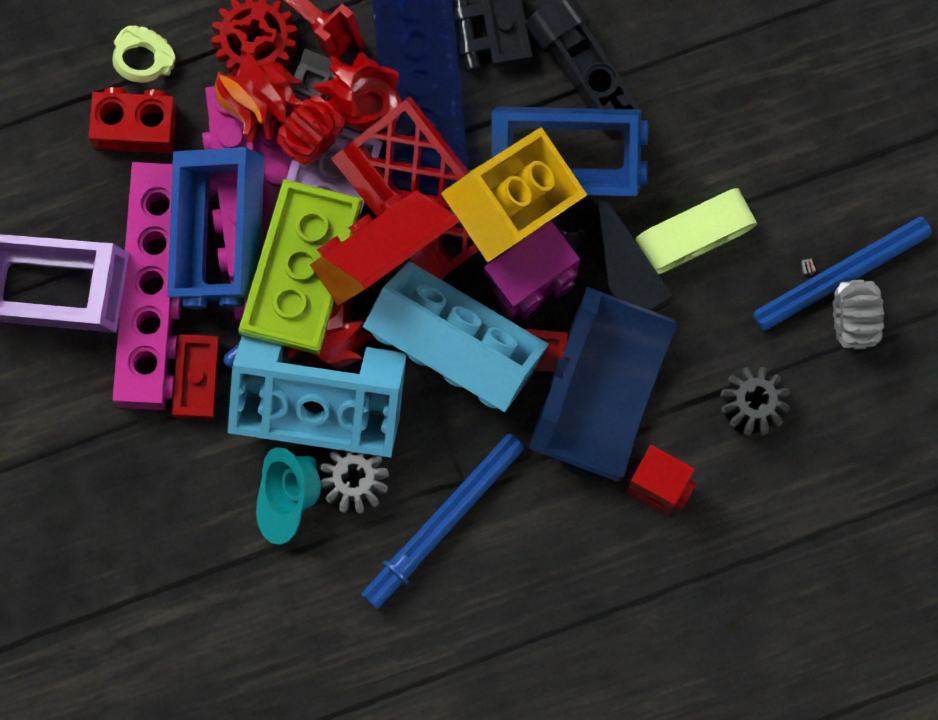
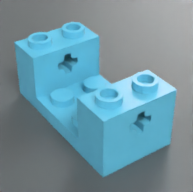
(358, 410)

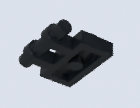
(505, 30)

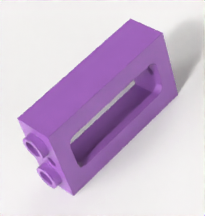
(106, 289)

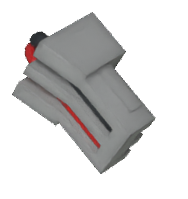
(808, 267)

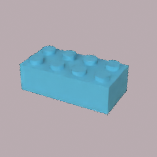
(455, 336)

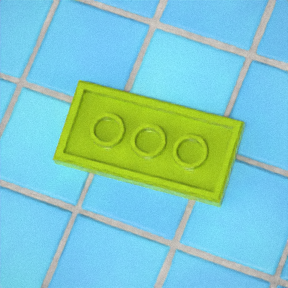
(286, 295)

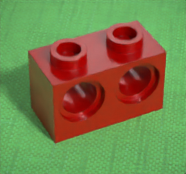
(130, 132)

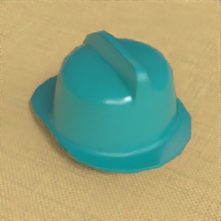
(286, 490)

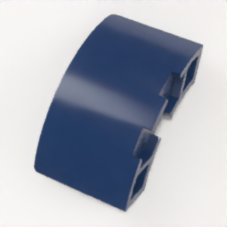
(603, 384)

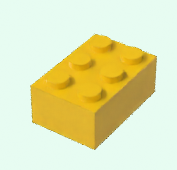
(513, 194)

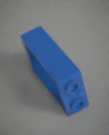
(608, 182)
(190, 225)

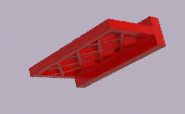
(377, 186)

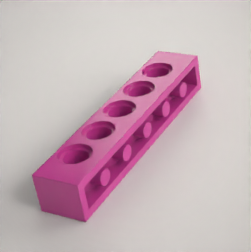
(134, 390)

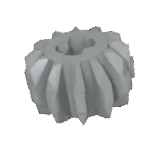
(858, 314)
(366, 485)

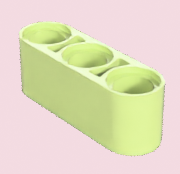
(696, 230)

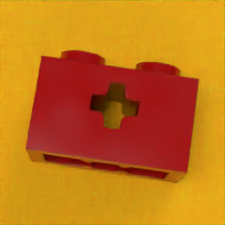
(662, 481)

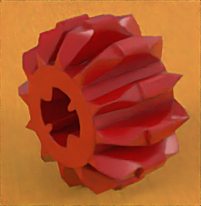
(310, 130)

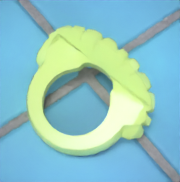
(137, 36)

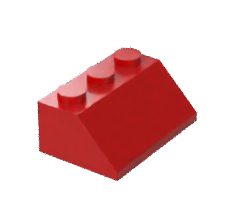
(380, 244)

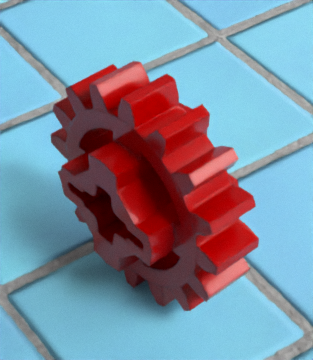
(257, 21)

